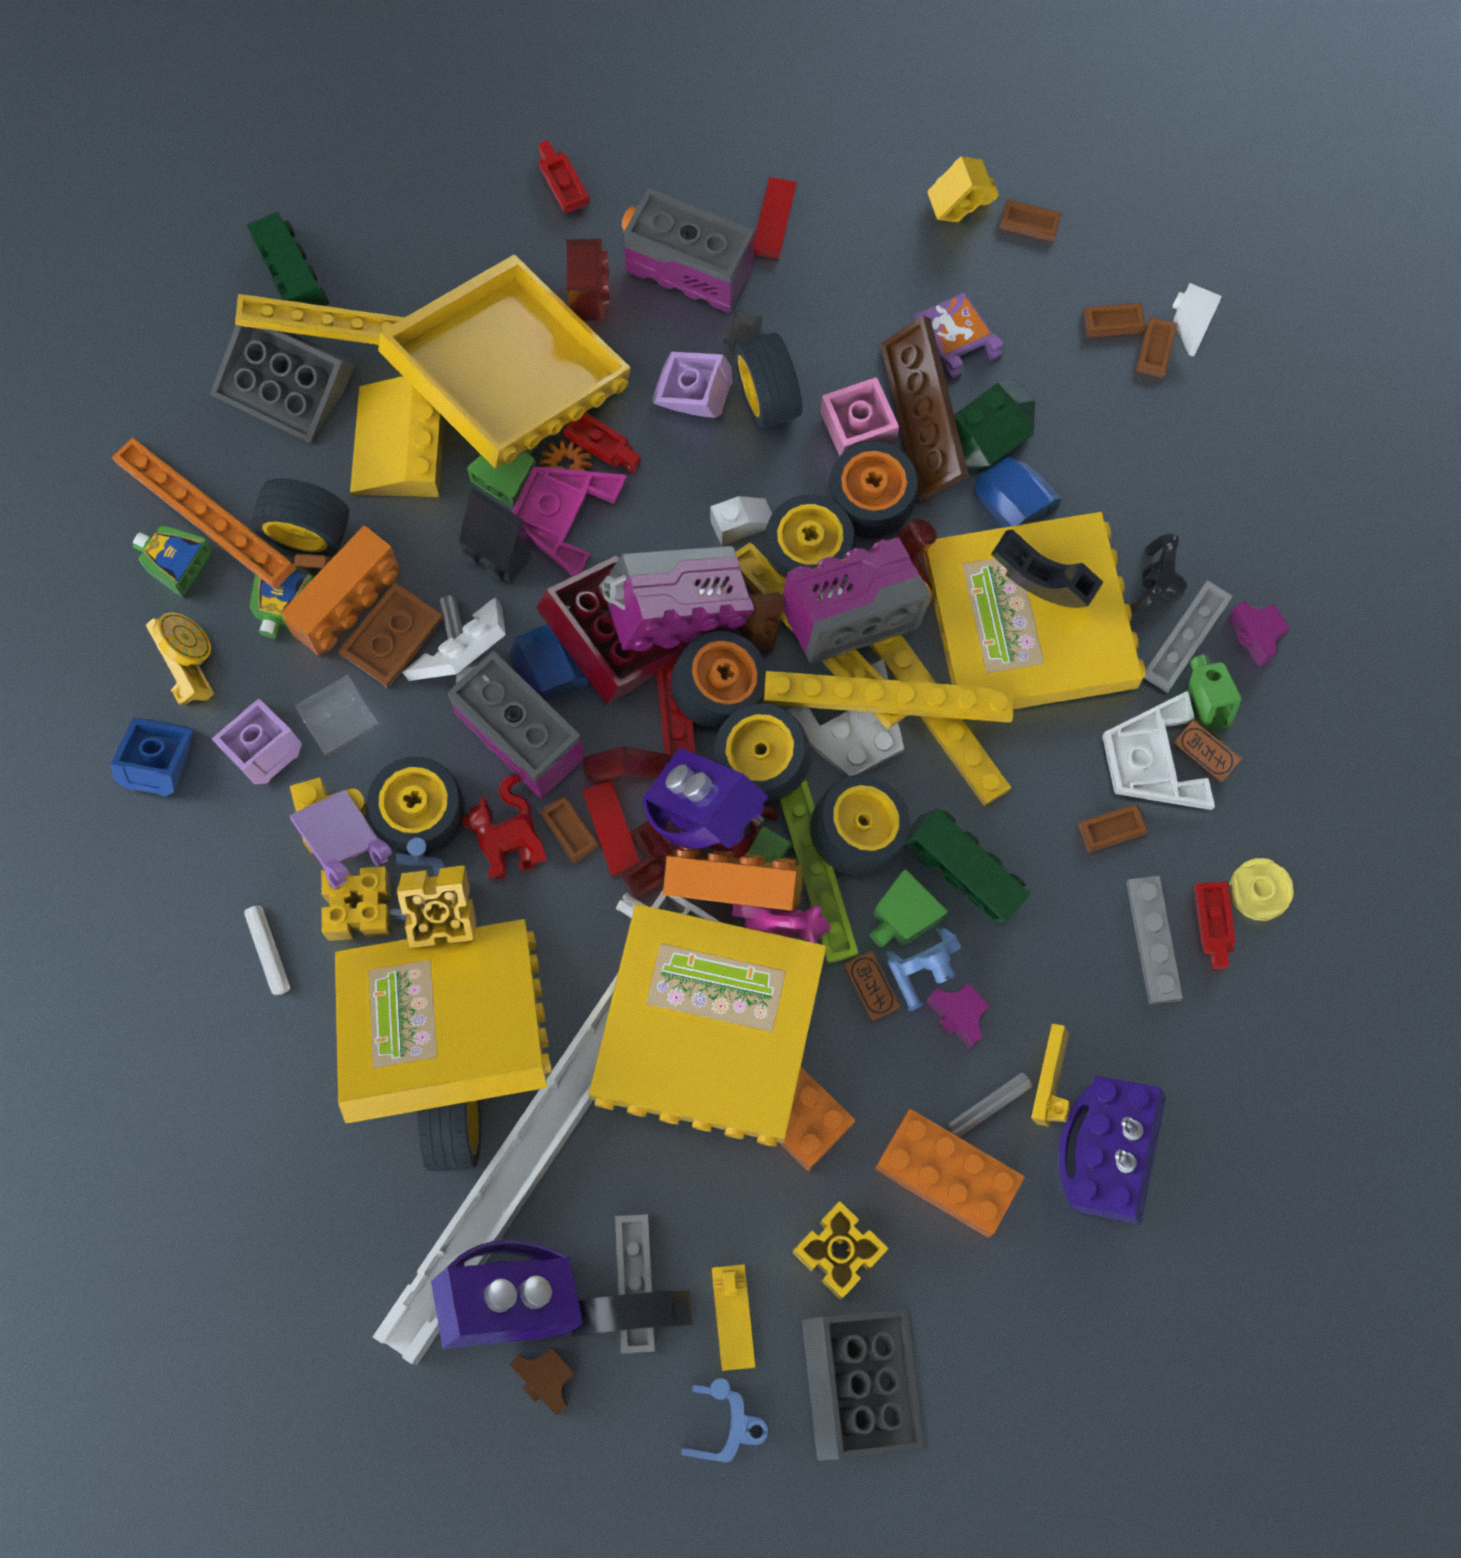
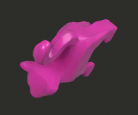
(809, 924)

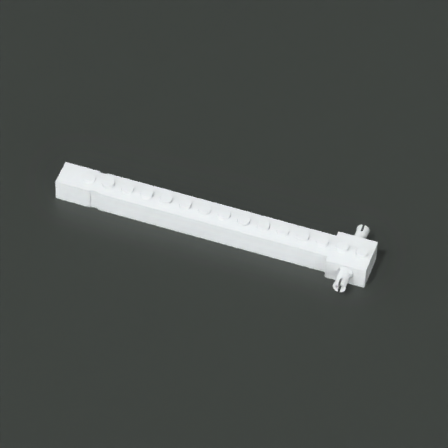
(514, 1169)

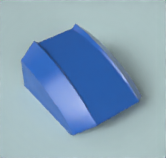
(1015, 493)
(546, 664)
(151, 756)

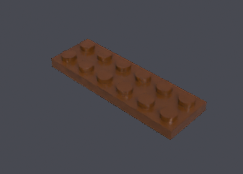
(924, 408)

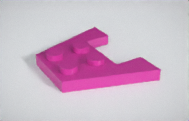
(552, 503)

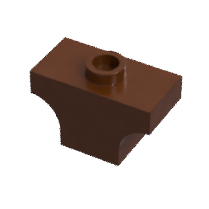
(764, 621)
(545, 1378)

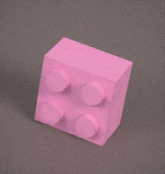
(859, 415)

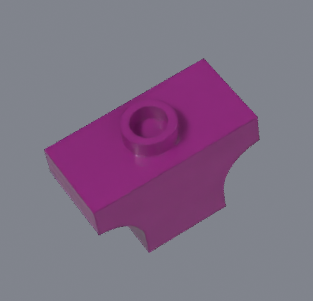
(1259, 630)
(960, 1012)

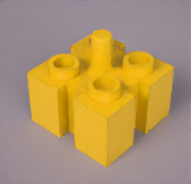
(437, 906)

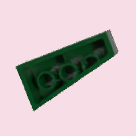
(286, 260)
(966, 865)

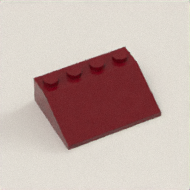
(587, 631)

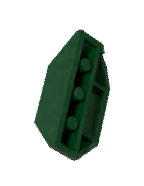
(995, 424)

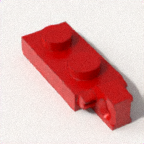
(562, 178)
(603, 442)
(1215, 922)

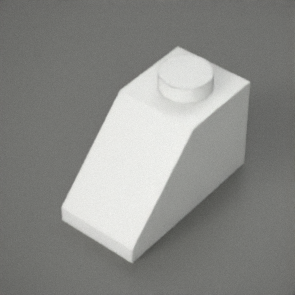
(1194, 314)
(739, 518)

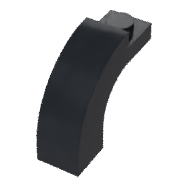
(1052, 581)
(634, 1312)

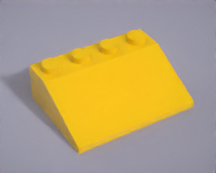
(396, 442)

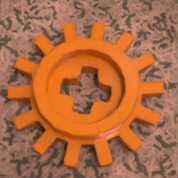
(572, 454)

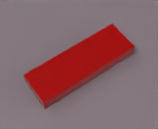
(774, 217)
(611, 827)

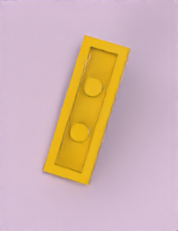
(190, 680)
(1047, 1105)
(733, 1317)

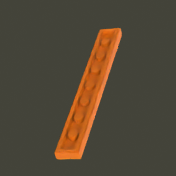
(204, 513)

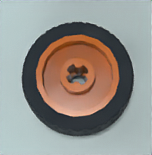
(874, 487)
(717, 678)

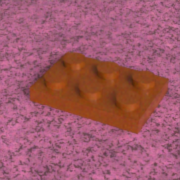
(391, 635)

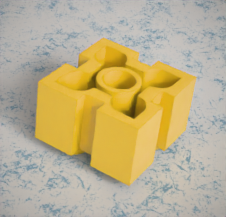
(369, 917)
(840, 1229)

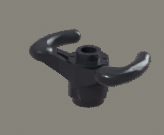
(1161, 577)

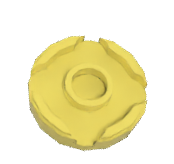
(1261, 889)

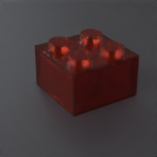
(587, 278)

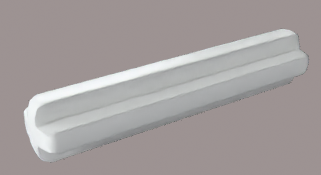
(267, 950)

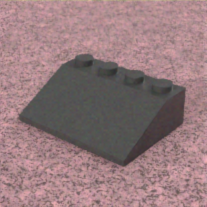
(282, 379)
(862, 1384)

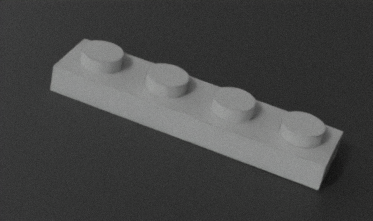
(1187, 636)
(1154, 940)
(634, 1274)

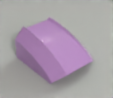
(694, 383)
(258, 743)

